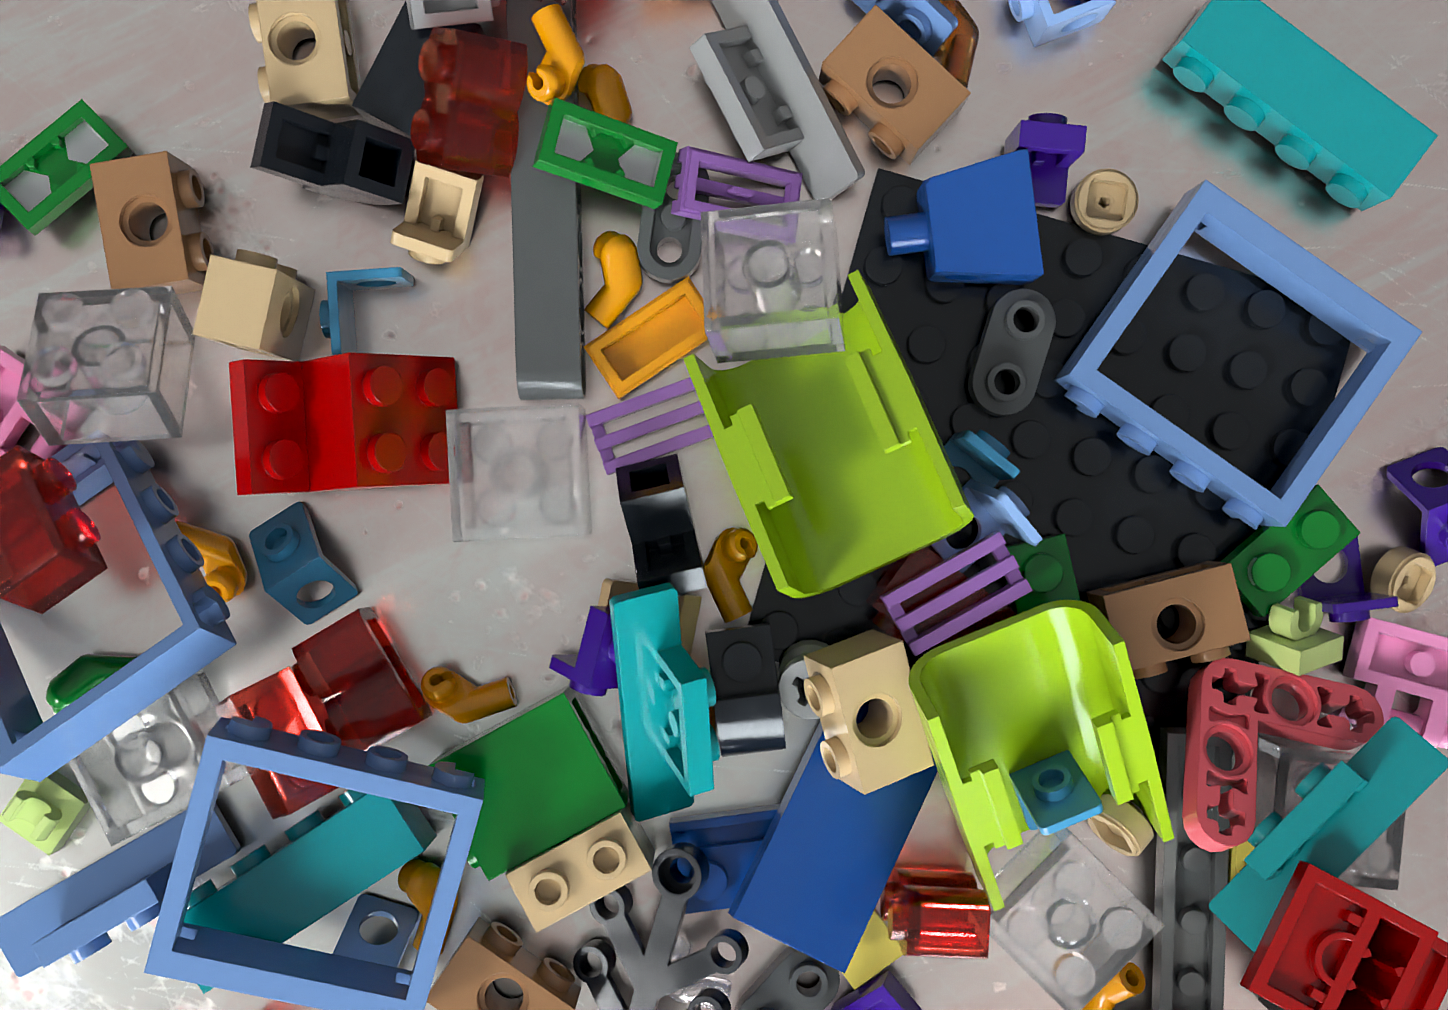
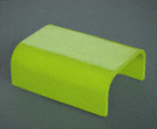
(833, 455)
(1023, 695)

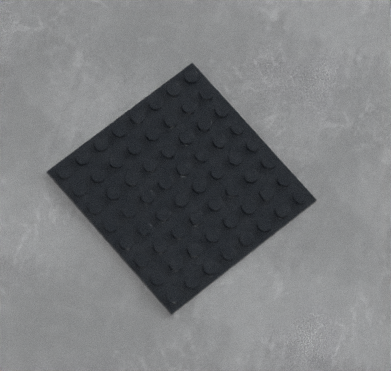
(1203, 351)

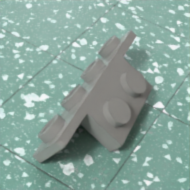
(775, 95)

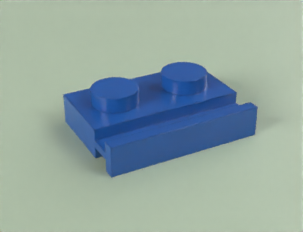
(730, 845)

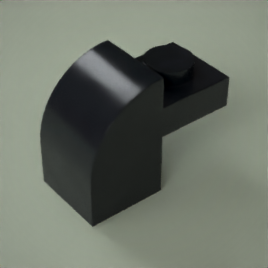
(332, 158)
(661, 525)
(746, 689)

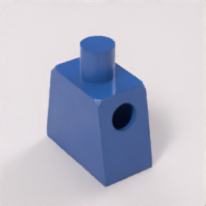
(974, 224)

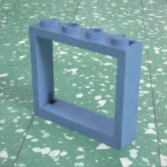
(1300, 278)
(38, 748)
(289, 971)

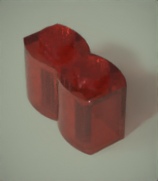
(469, 102)
(360, 681)
(937, 914)

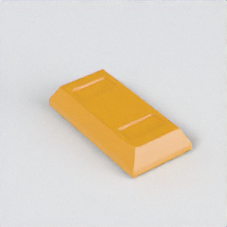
(650, 338)

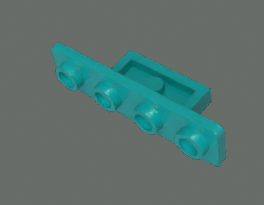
(661, 704)
(1332, 825)

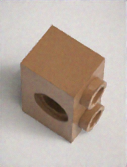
(884, 51)
(127, 201)
(1207, 610)
(496, 953)

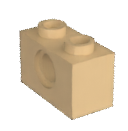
(324, 80)
(254, 305)
(891, 736)
(582, 868)

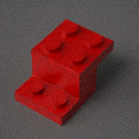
(341, 422)
(1345, 951)

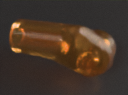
(961, 45)

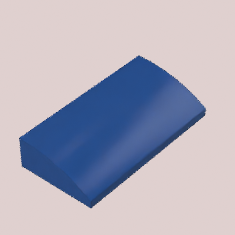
(828, 858)

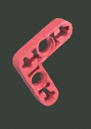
(1239, 726)

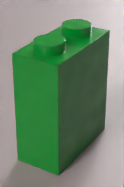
(542, 781)

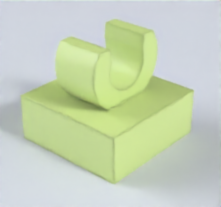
(1295, 639)
(46, 811)

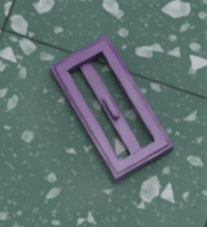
(689, 183)
(605, 442)
(1005, 566)

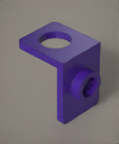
(1431, 501)
(1345, 596)

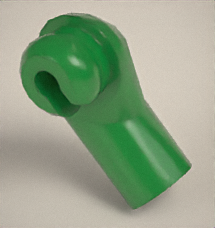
(81, 677)

